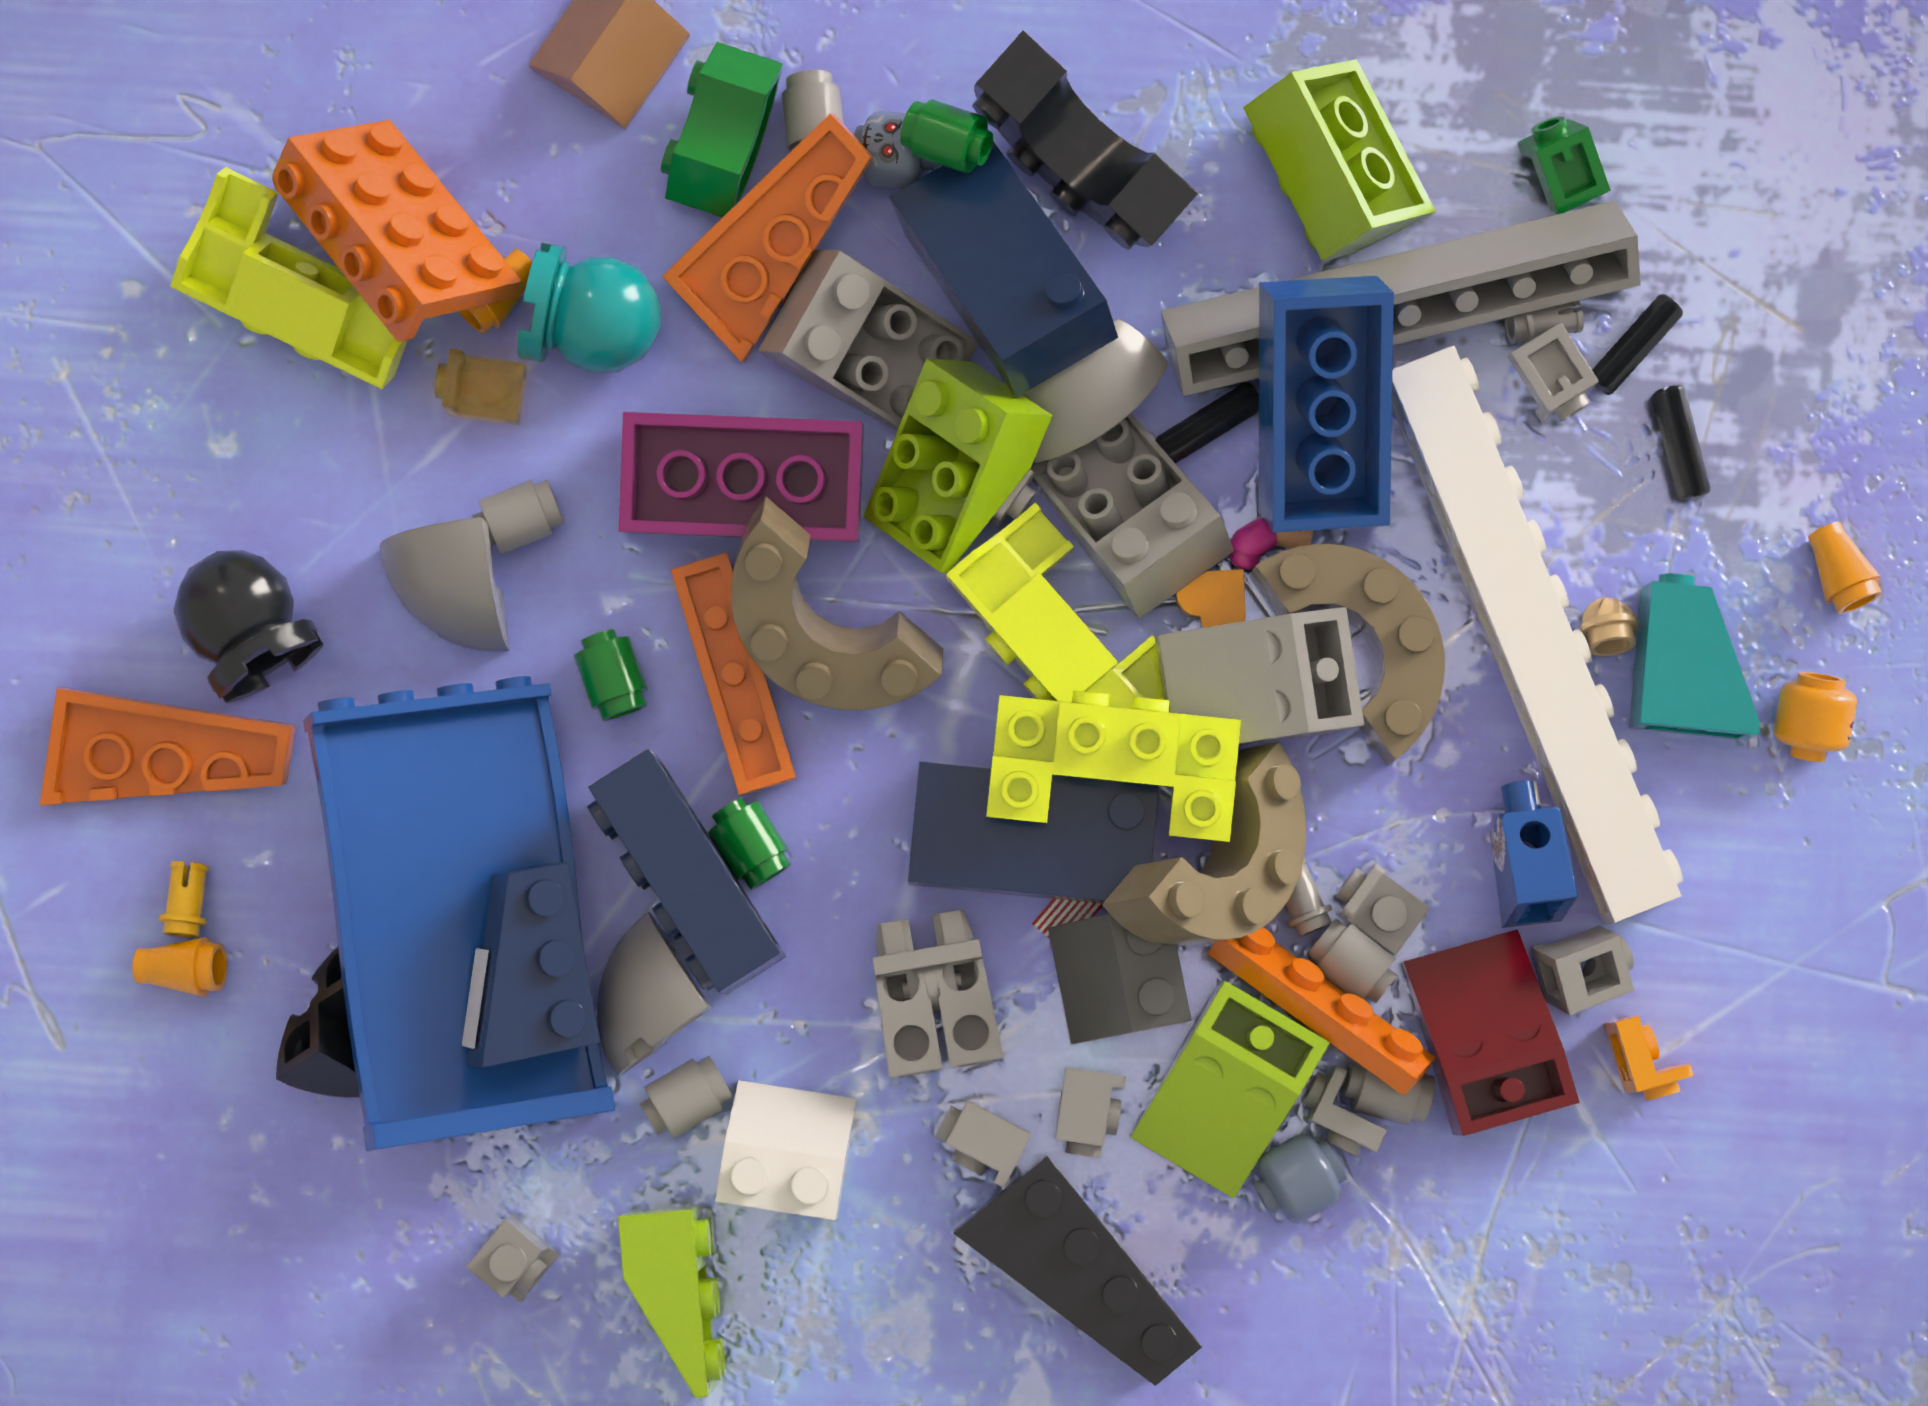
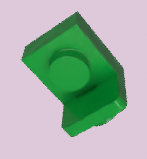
(1565, 163)

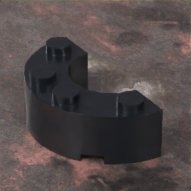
(1074, 151)

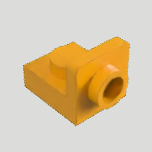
(1634, 1052)

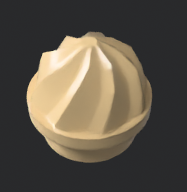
(1609, 627)

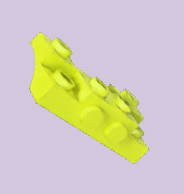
(280, 287)
(1038, 627)
(1115, 744)

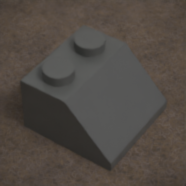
(1115, 980)

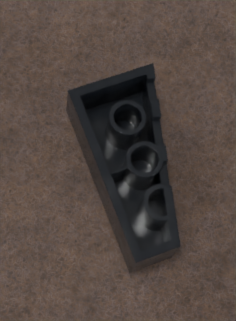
(1069, 1260)

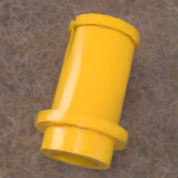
(185, 902)

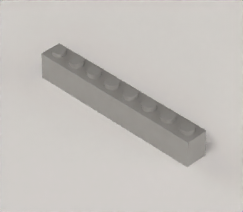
(1433, 289)

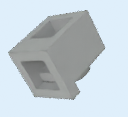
(1601, 979)
(1087, 1110)
(983, 1140)
(512, 1259)

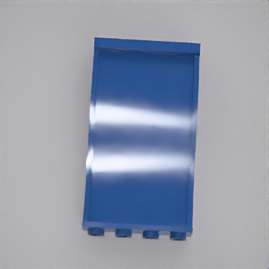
(415, 824)

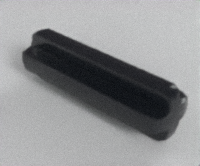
(1636, 343)
(1210, 422)
(1681, 442)

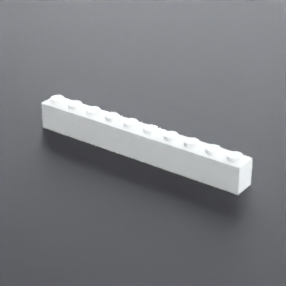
(1532, 637)

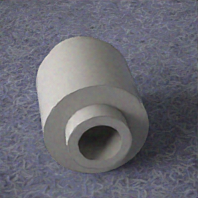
(808, 102)
(520, 515)
(1353, 961)
(685, 1097)
(1376, 1098)

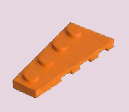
(761, 246)
(146, 748)

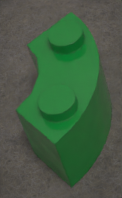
(722, 130)

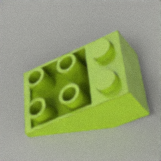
(954, 460)
(1229, 1088)
(668, 1277)

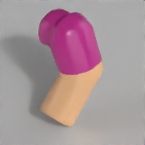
(1257, 539)

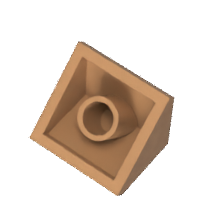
(610, 53)

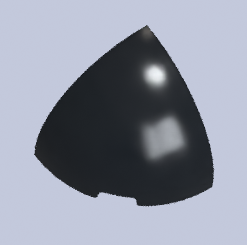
(317, 1044)

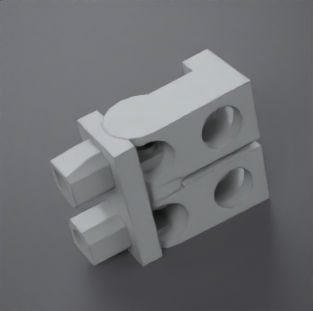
(928, 981)

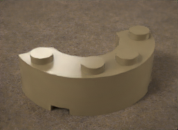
(1389, 615)
(806, 652)
(1242, 880)

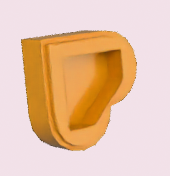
(1214, 598)

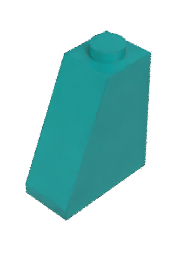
(1687, 665)

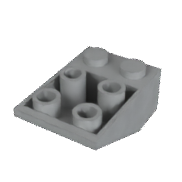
(859, 336)
(1134, 514)
(1272, 673)

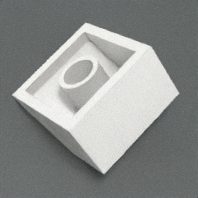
(786, 1150)

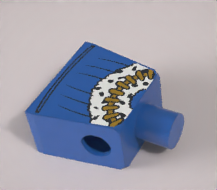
(1531, 882)

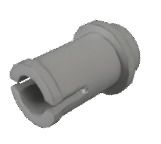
(1528, 326)
(1306, 905)

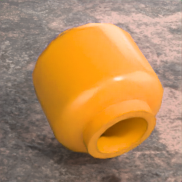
(1815, 716)

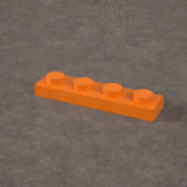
(732, 678)
(1325, 1008)

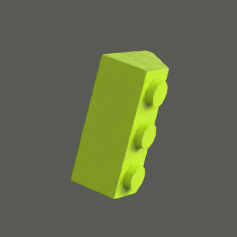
(1337, 158)

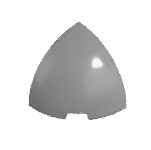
(1097, 391)
(448, 582)
(644, 996)

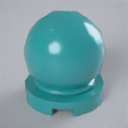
(593, 312)

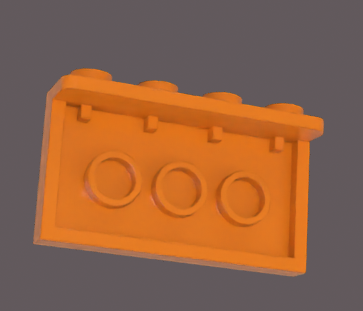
(390, 225)

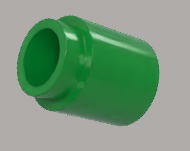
(946, 135)
(611, 675)
(749, 842)

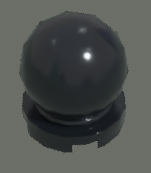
(240, 617)

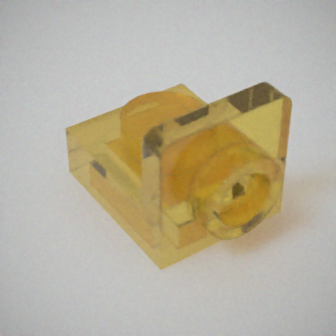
(481, 388)

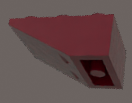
(1489, 1034)

